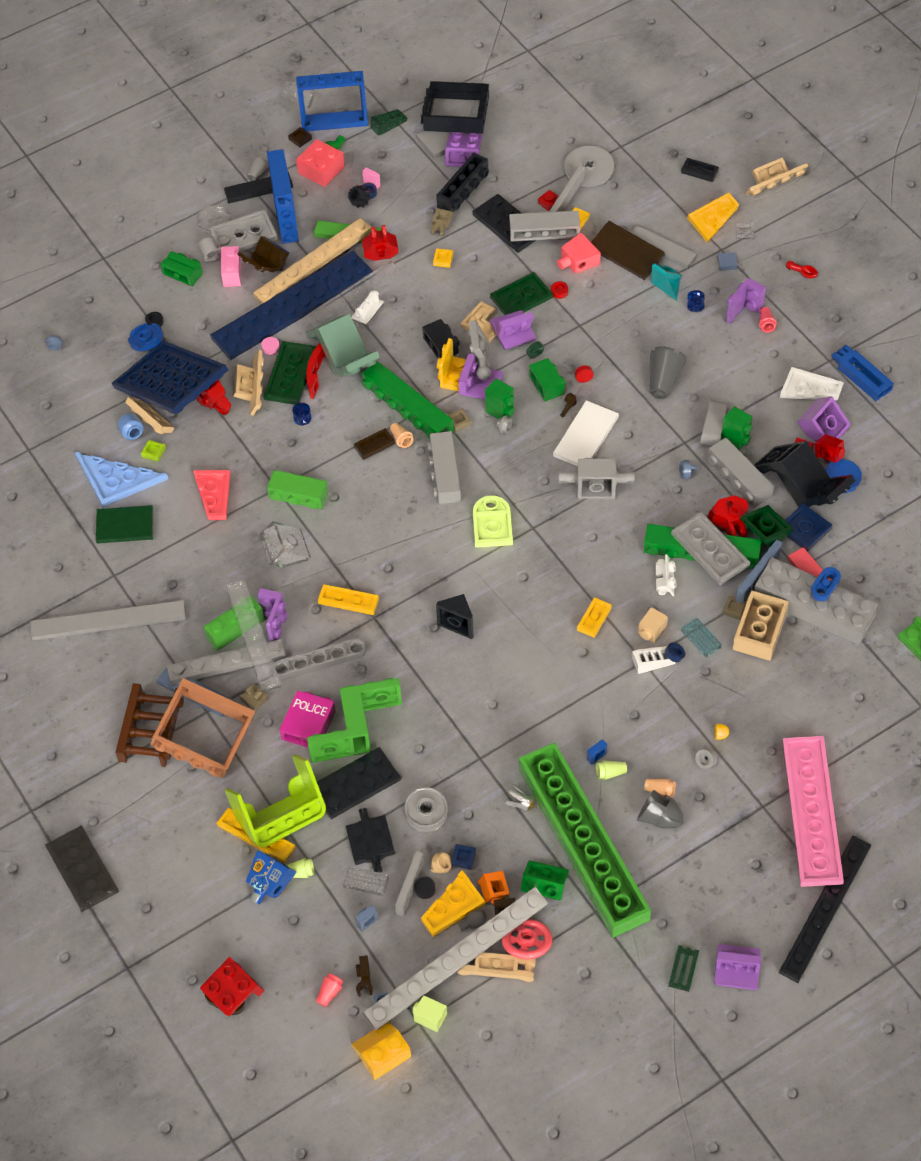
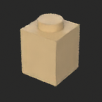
(652, 625)

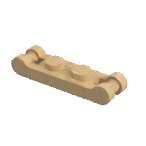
(500, 966)

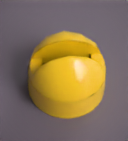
(721, 731)

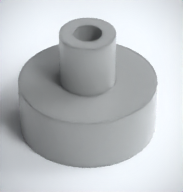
(706, 758)

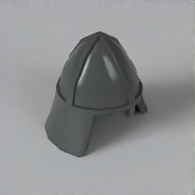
(661, 811)

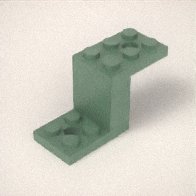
(343, 346)

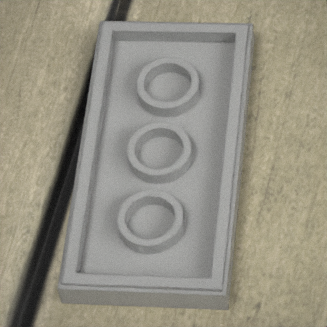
(710, 548)

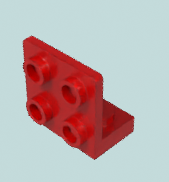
(230, 986)

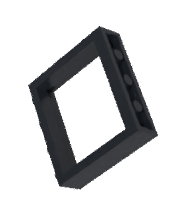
(455, 90)

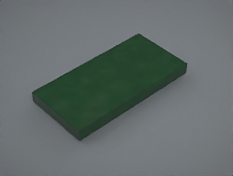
(289, 373)

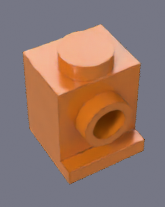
(494, 882)

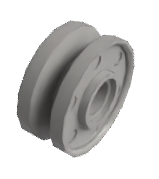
(422, 799)

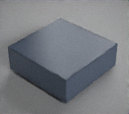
(727, 261)

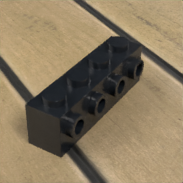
(463, 183)

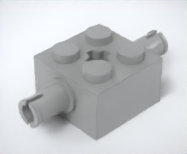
(596, 478)

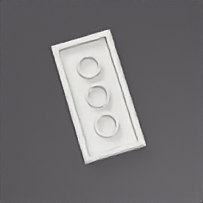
(586, 433)

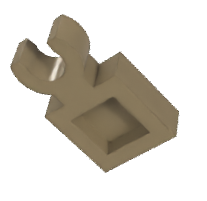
(441, 220)

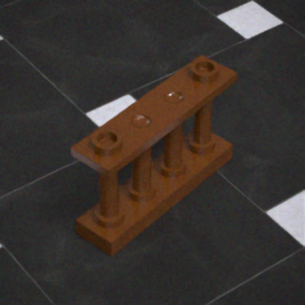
(134, 714)

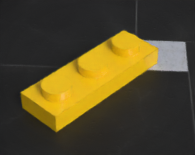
(348, 599)

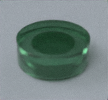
(535, 349)

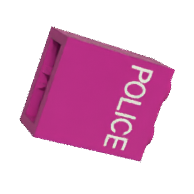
(307, 717)

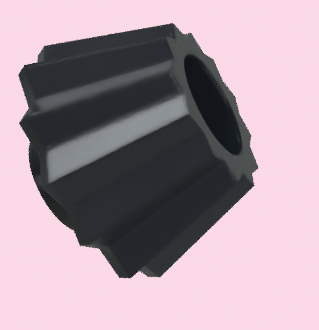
(359, 196)

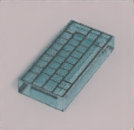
(701, 637)

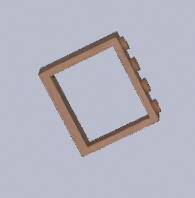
(214, 702)

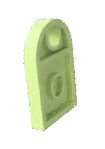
(493, 524)

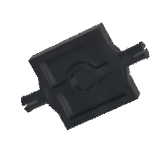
(370, 840)

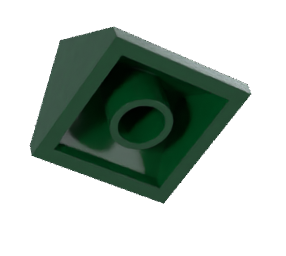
(767, 525)

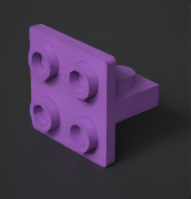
(514, 329)
(737, 967)

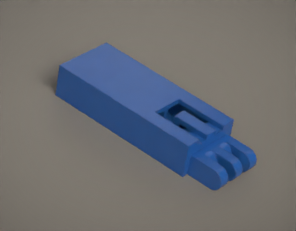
(869, 379)

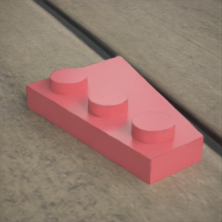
(214, 492)

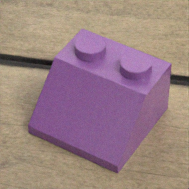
(824, 418)

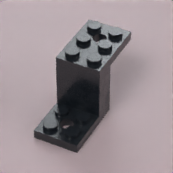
(804, 474)

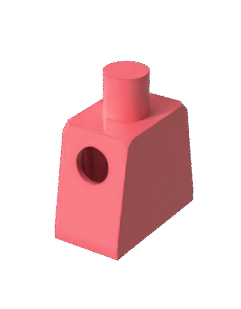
(579, 254)

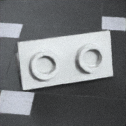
(368, 308)
(668, 582)

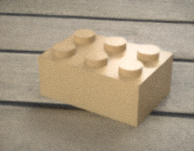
(760, 625)

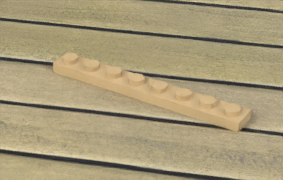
(314, 260)

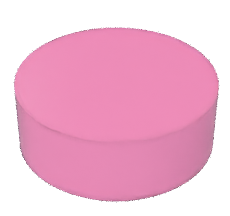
(270, 345)

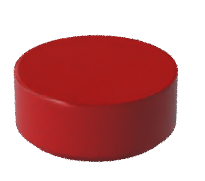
(559, 289)
(584, 374)

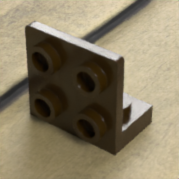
(266, 257)

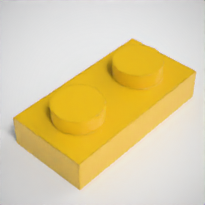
(594, 617)

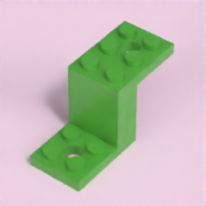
(354, 702)

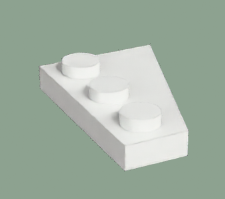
(808, 385)

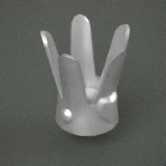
(526, 800)

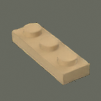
(149, 415)

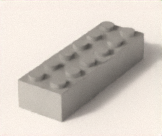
(841, 614)

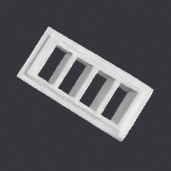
(648, 665)

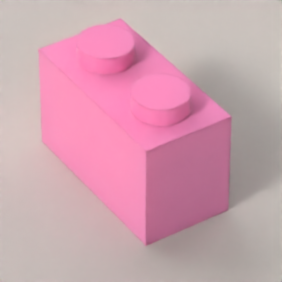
(230, 266)

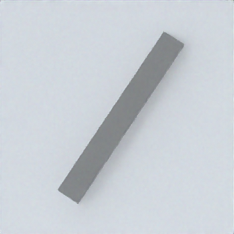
(108, 620)

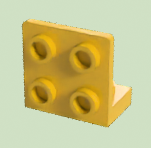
(449, 367)

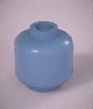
(130, 426)

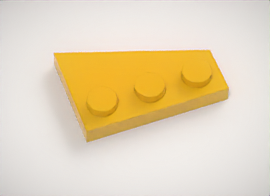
(713, 216)
(453, 905)

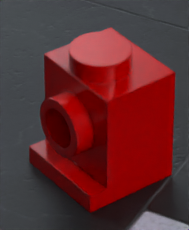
(829, 448)

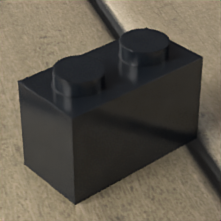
(437, 334)

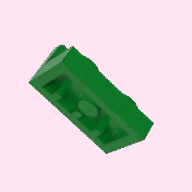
(546, 878)

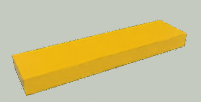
(279, 850)

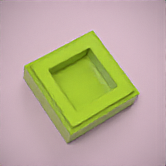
(153, 450)

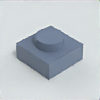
(366, 918)

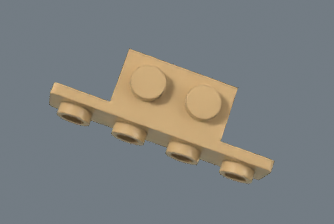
(772, 173)
(248, 382)

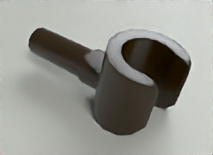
(571, 400)

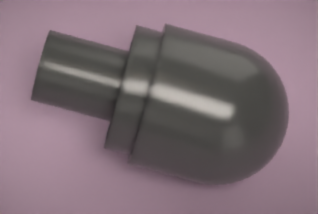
(473, 920)

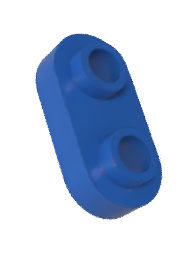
(824, 585)

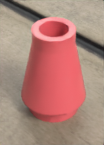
(767, 321)
(330, 987)

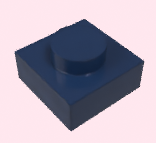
(463, 856)

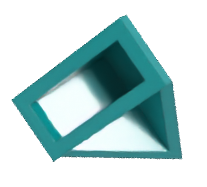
(666, 279)

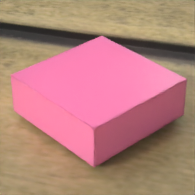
(371, 176)

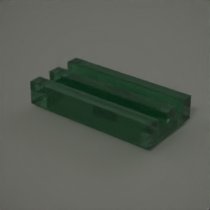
(687, 952)

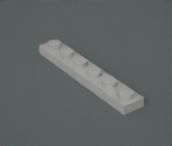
(219, 663)

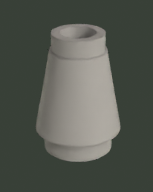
(258, 167)

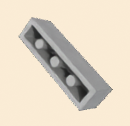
(544, 225)
(445, 467)
(740, 472)

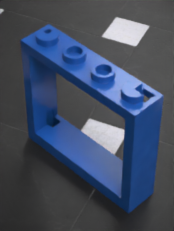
(337, 119)
(282, 196)

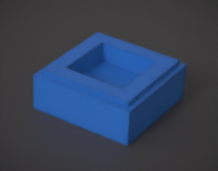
(597, 752)

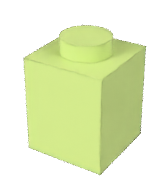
(429, 1013)

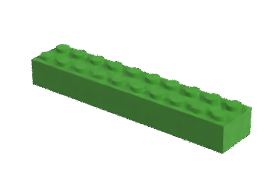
(584, 840)

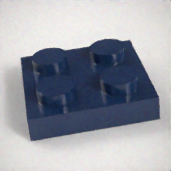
(807, 527)

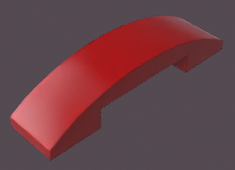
(312, 369)

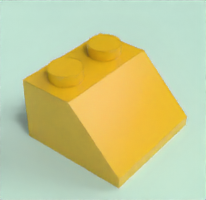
(382, 1050)

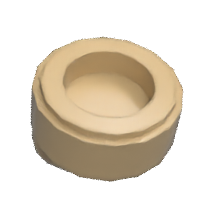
(441, 863)

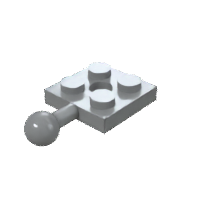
(481, 349)

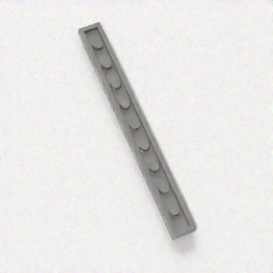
(455, 958)

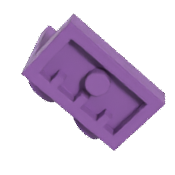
(461, 147)
(749, 295)
(469, 382)
(273, 608)

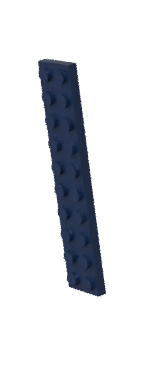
(290, 305)

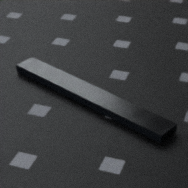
(823, 912)

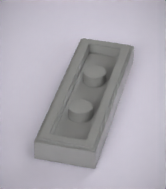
(409, 883)

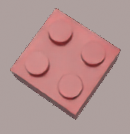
(320, 162)

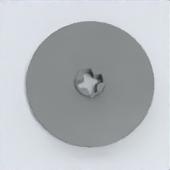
(594, 156)

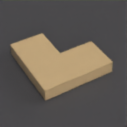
(481, 314)

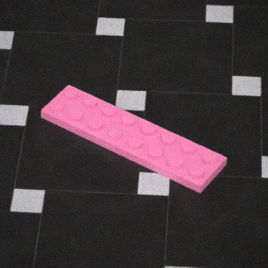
(812, 811)

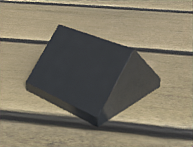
(455, 615)

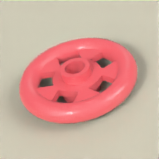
(527, 939)

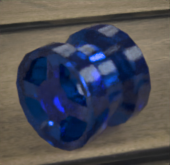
(695, 301)
(298, 411)

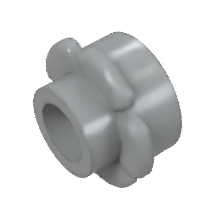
(504, 424)

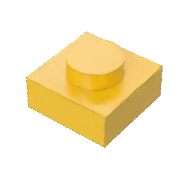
(443, 258)

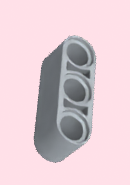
(713, 423)

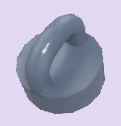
(686, 469)

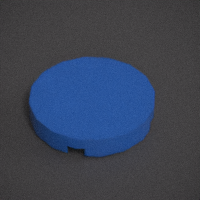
(145, 337)
(845, 467)

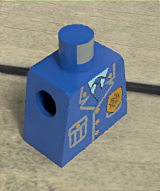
(268, 876)

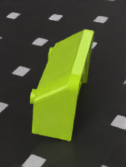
(286, 815)

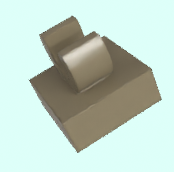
(254, 697)

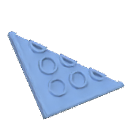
(116, 479)

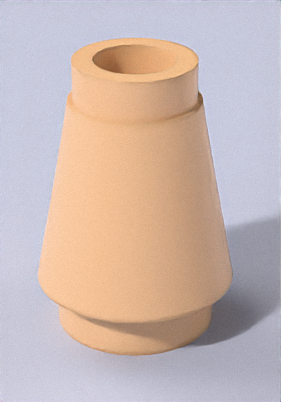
(401, 435)
(662, 786)

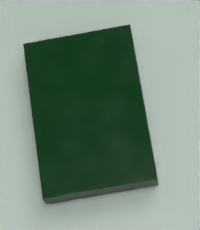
(521, 294)
(124, 524)

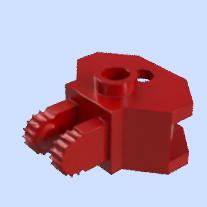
(380, 244)
(215, 398)
(728, 515)

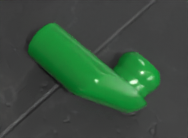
(337, 143)

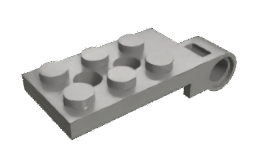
(224, 234)

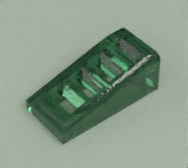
(385, 122)

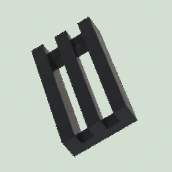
(697, 169)

